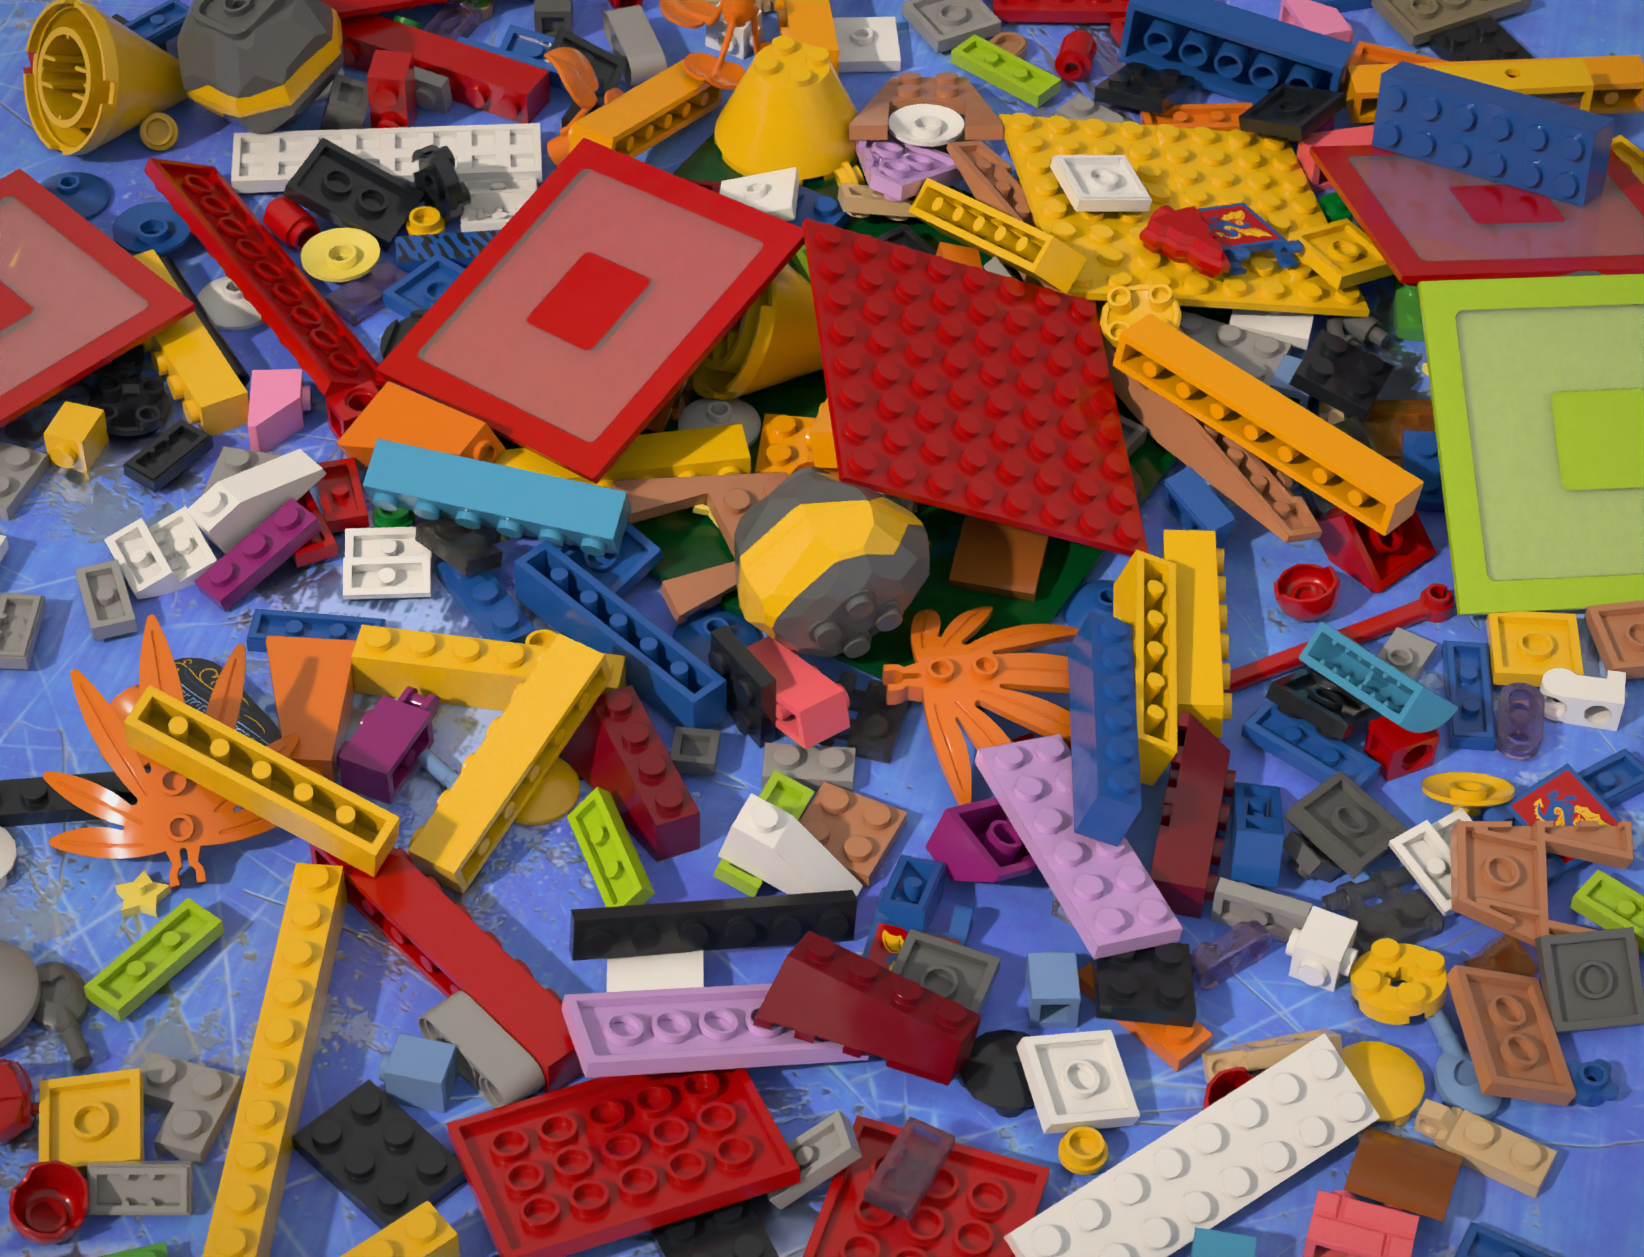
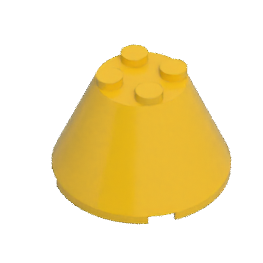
(788, 114)

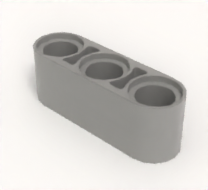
(634, 42)
(485, 1051)

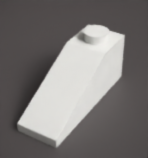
(247, 499)
(783, 852)

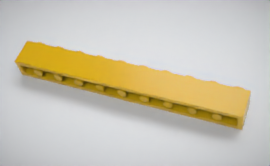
(279, 1065)

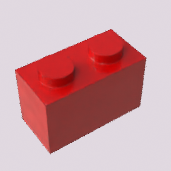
(392, 90)

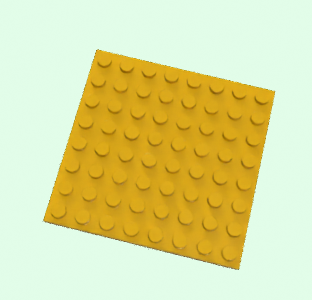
(1179, 171)

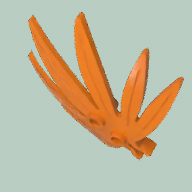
(959, 677)
(170, 808)

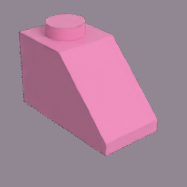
(1316, 18)
(276, 406)

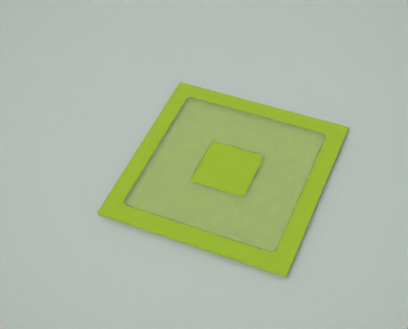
(1539, 438)

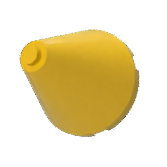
(93, 78)
(766, 345)

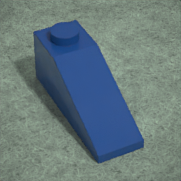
(1256, 835)

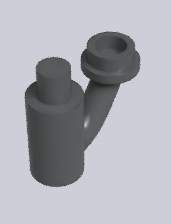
(1362, 329)

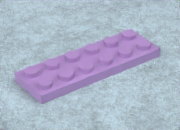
(1096, 883)
(684, 1032)

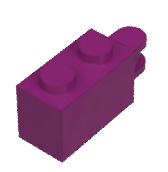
(388, 745)

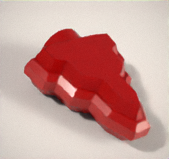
(1186, 239)

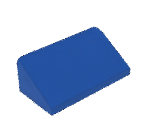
(1197, 505)
(913, 892)

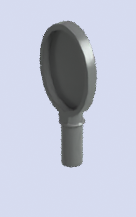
(64, 1008)

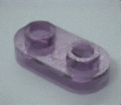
(1520, 721)
(1229, 954)

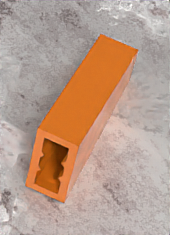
(417, 421)
(313, 696)

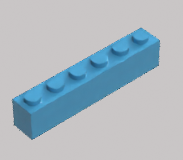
(497, 497)

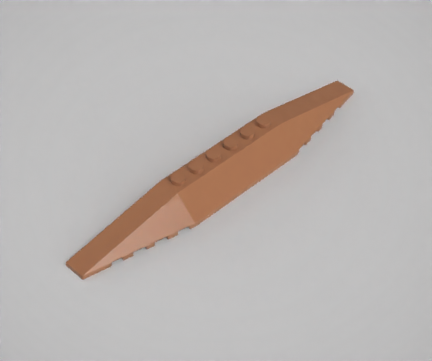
(1217, 459)

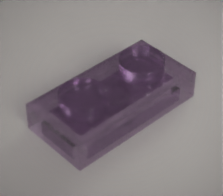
(455, 20)
(364, 296)

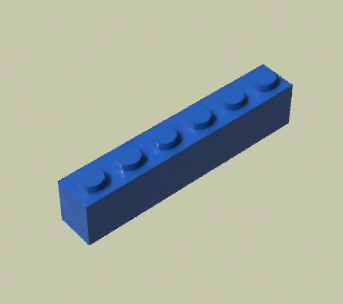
(595, 616)
(1103, 730)

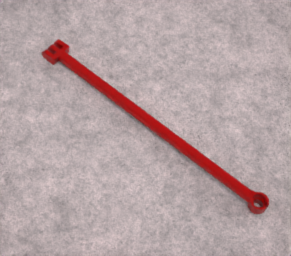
(1433, 606)

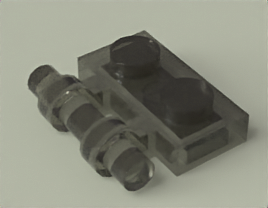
(876, 725)
(1399, 917)

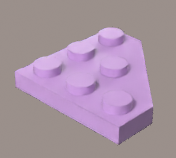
(902, 168)

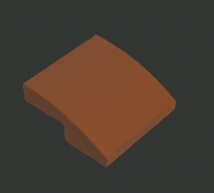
(998, 559)
(1403, 1173)

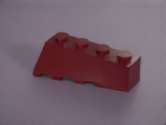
(624, 755)
(1191, 818)
(868, 1010)

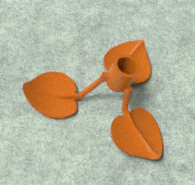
(694, 15)
(581, 84)

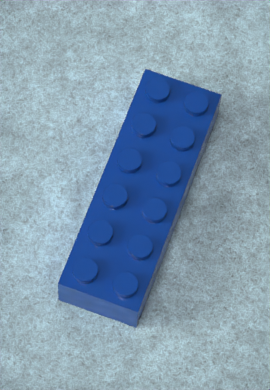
(1231, 48)
(1493, 133)

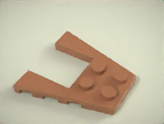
(942, 90)
(728, 501)
(1503, 870)

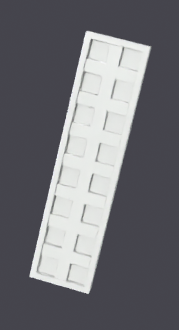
(480, 152)
(1207, 1163)

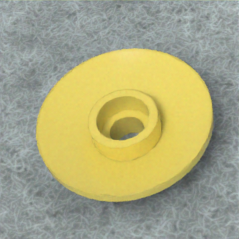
(340, 254)

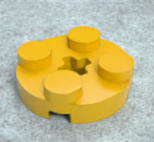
(1395, 961)

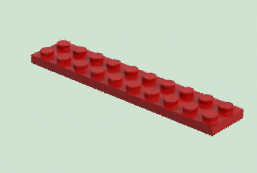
(266, 276)

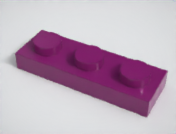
(258, 554)

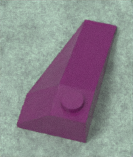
(979, 844)

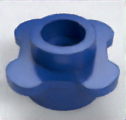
(1590, 1092)

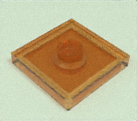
(1390, 418)

